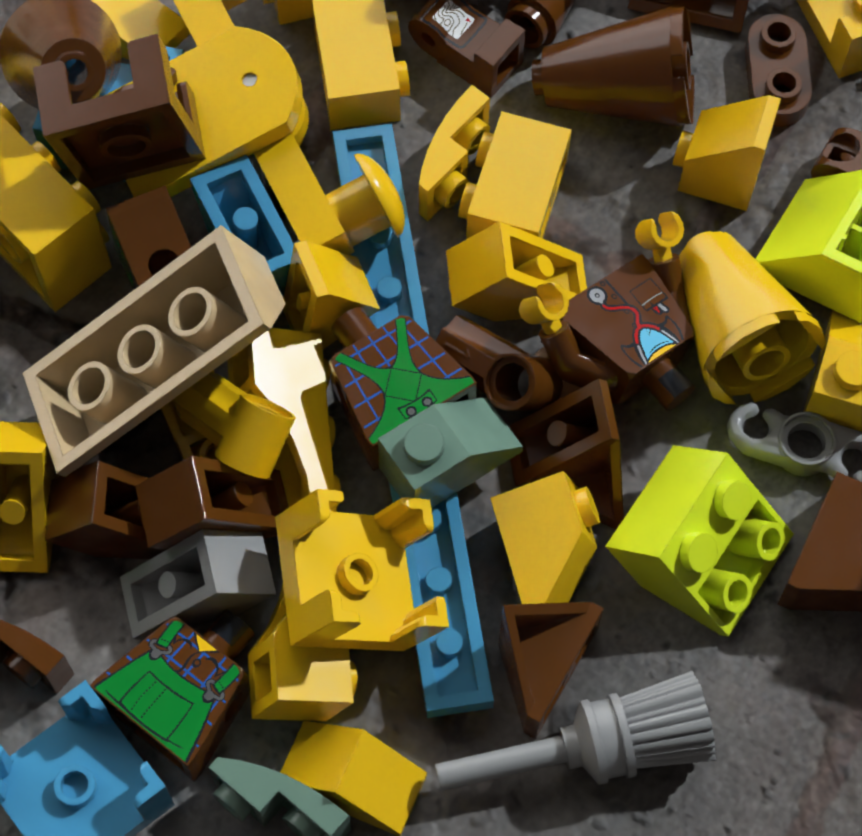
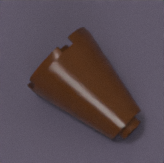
(60, 32)
(624, 70)

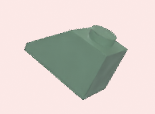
(445, 449)

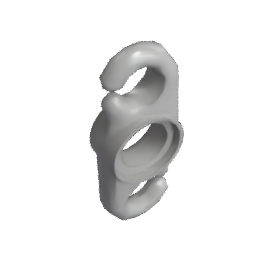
(775, 446)

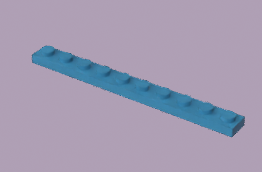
(454, 660)

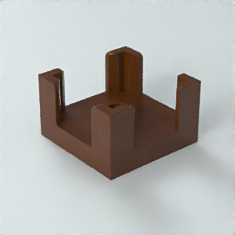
(122, 131)

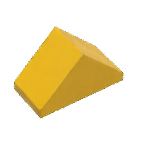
(322, 288)
(356, 773)

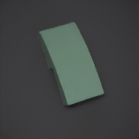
(262, 792)

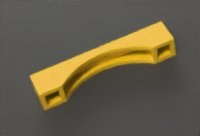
(292, 373)

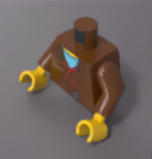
(625, 326)

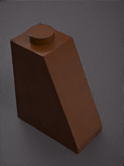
(831, 559)

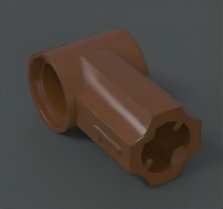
(498, 364)

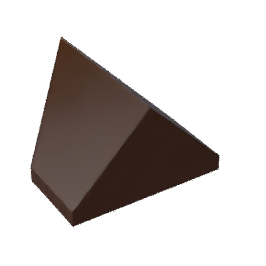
(577, 438)
(541, 651)

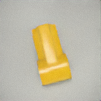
(242, 425)

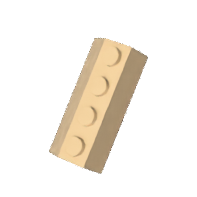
(152, 346)

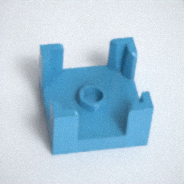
(81, 777)

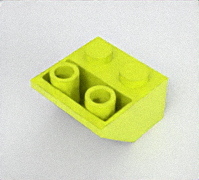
(820, 243)
(701, 537)

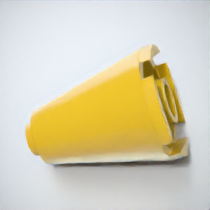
(744, 321)

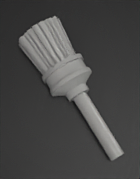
(607, 738)

